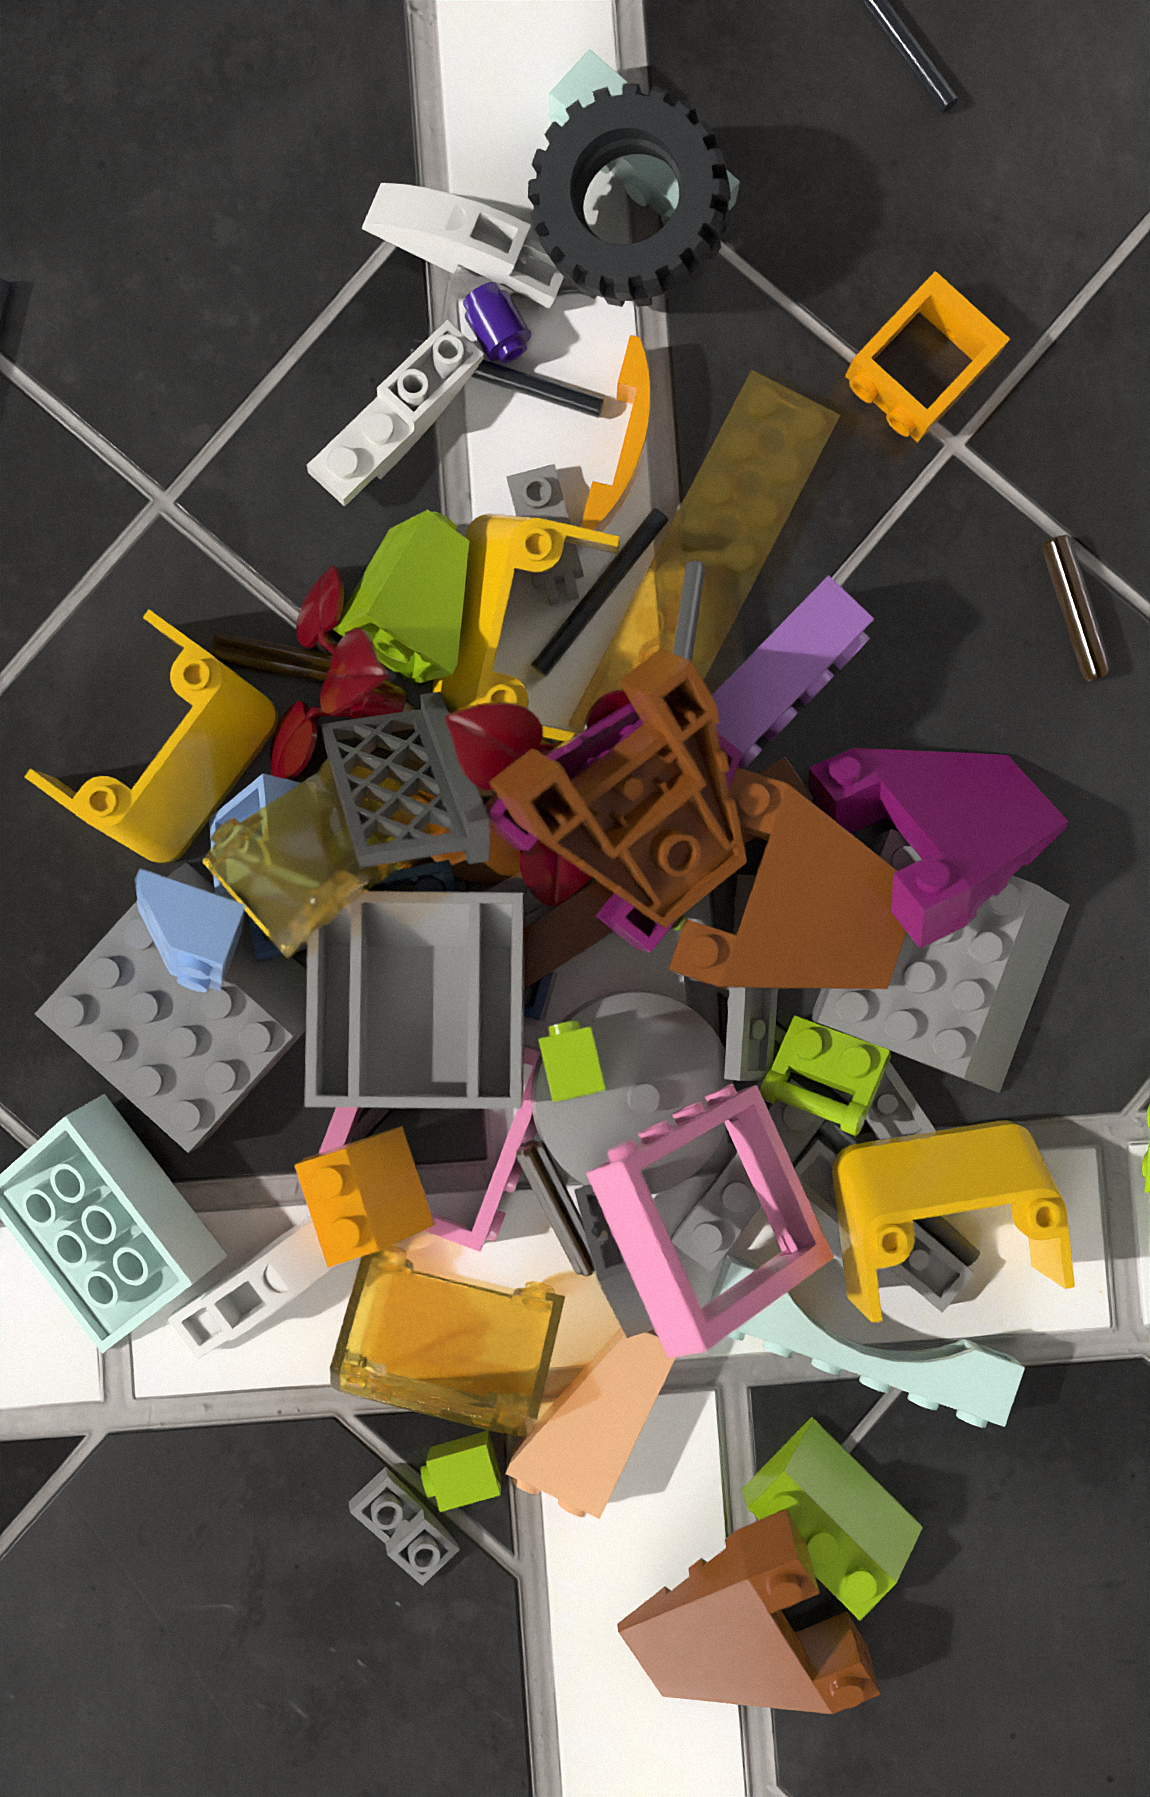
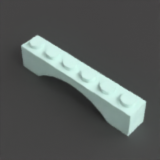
(957, 1375)

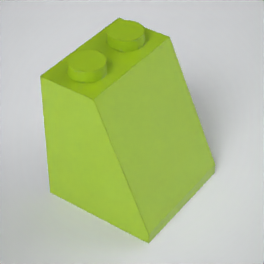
(413, 598)

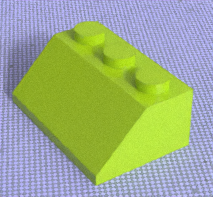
(847, 1518)

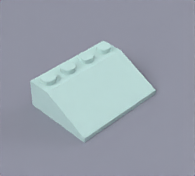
(104, 1222)

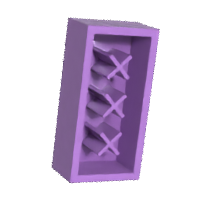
(790, 667)

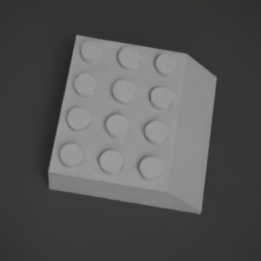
(963, 995)
(418, 1002)
(176, 1049)

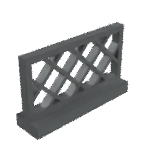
(456, 799)

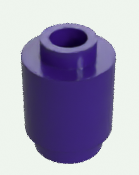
(496, 323)

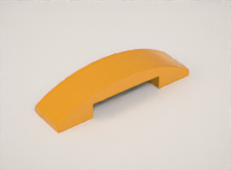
(633, 388)

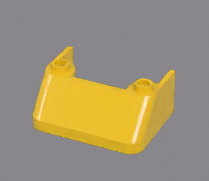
(495, 549)
(190, 771)
(940, 1173)

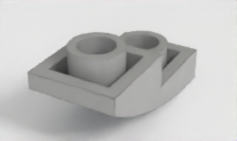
(405, 1526)

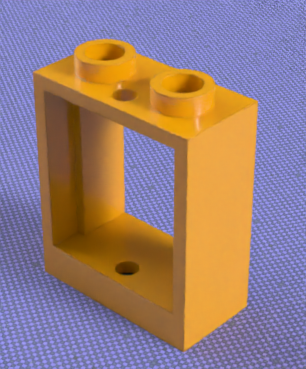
(958, 322)

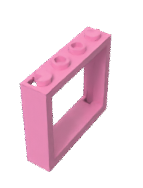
(503, 1179)
(649, 1251)

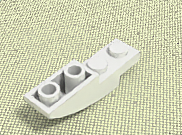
(467, 233)
(399, 414)
(252, 1290)

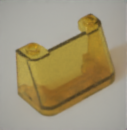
(298, 859)
(446, 1345)

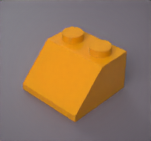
(364, 1196)

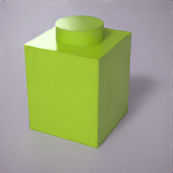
(571, 1062)
(462, 1471)

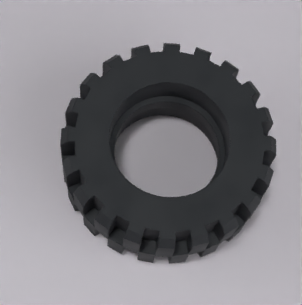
(589, 142)

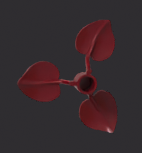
(352, 685)
(491, 740)

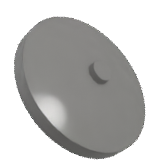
(653, 1063)

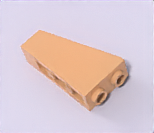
(593, 1425)

